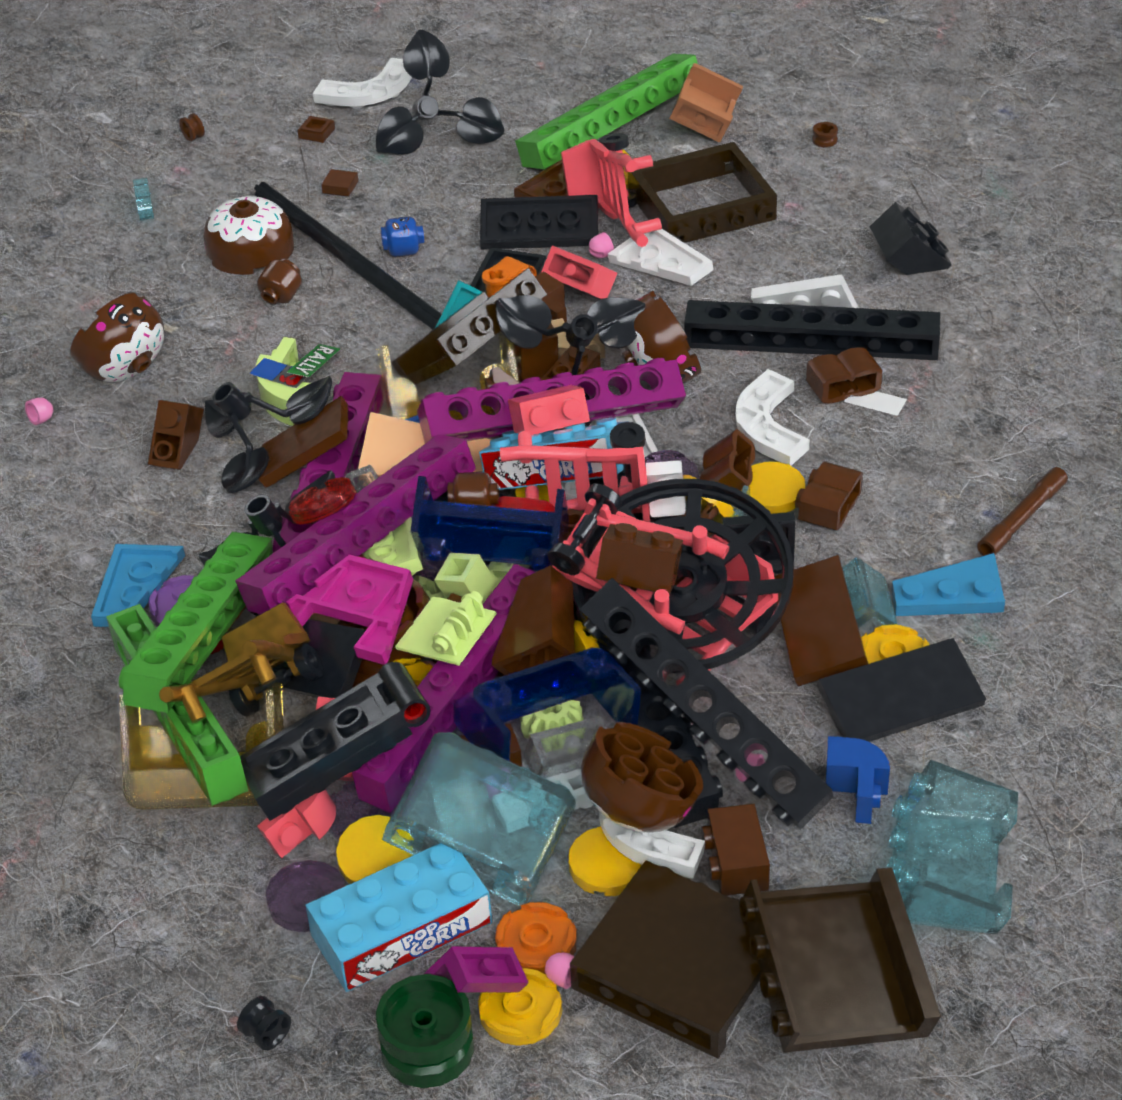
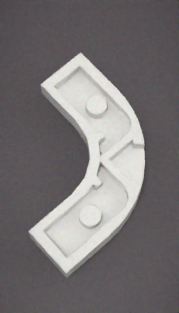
(358, 94)
(757, 425)
(662, 848)

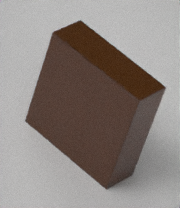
(316, 129)
(340, 182)

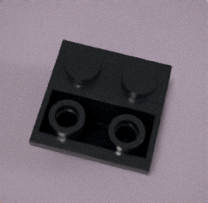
(909, 242)

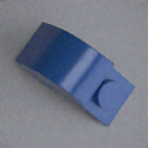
(859, 769)

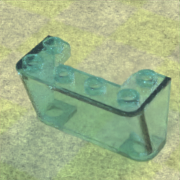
(484, 811)
(950, 847)

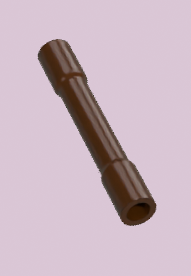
(1002, 532)

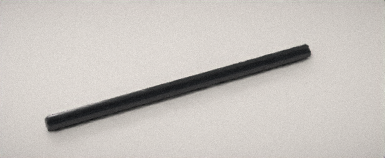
(352, 257)

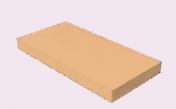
(393, 439)

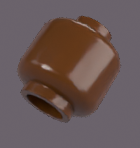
(279, 281)
(473, 489)

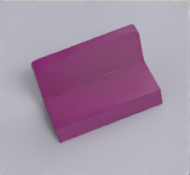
(481, 969)

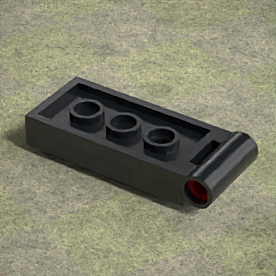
(334, 740)

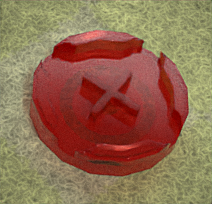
(321, 503)

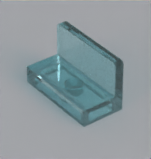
(868, 593)

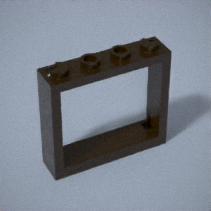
(697, 167)

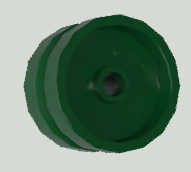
(425, 1031)

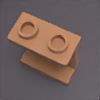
(706, 102)

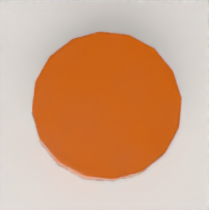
(537, 933)

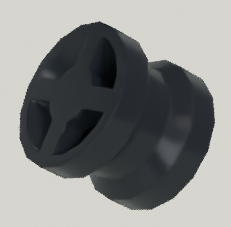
(264, 1023)

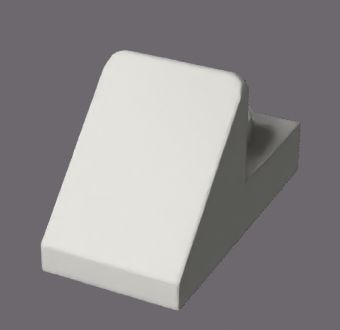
(660, 472)

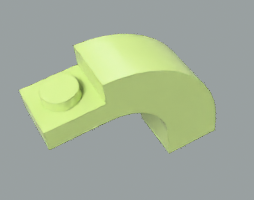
(274, 392)
(469, 573)

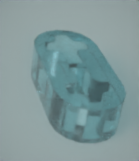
(143, 199)

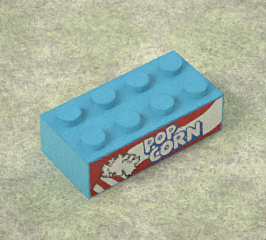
(518, 474)
(398, 914)

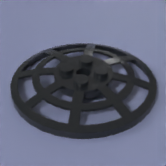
(709, 572)

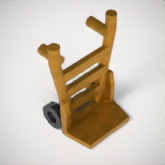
(251, 655)

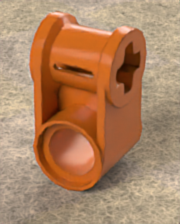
(503, 273)

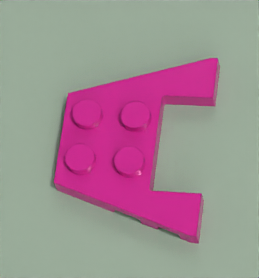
(361, 594)

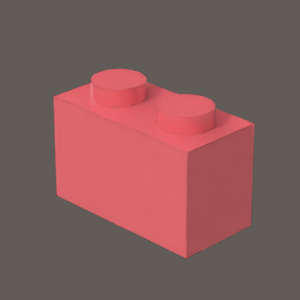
(579, 273)
(549, 410)

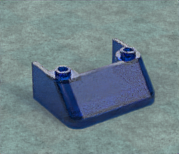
(490, 531)
(593, 671)

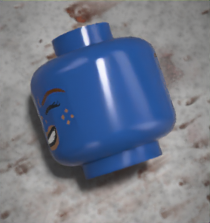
(402, 236)

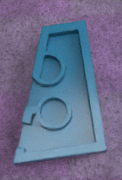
(133, 576)
(952, 589)

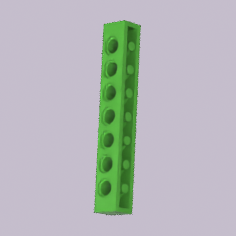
(605, 111)
(193, 624)
(201, 744)

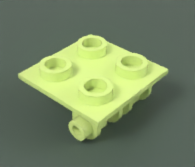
(447, 628)

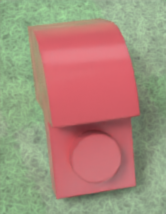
(308, 817)

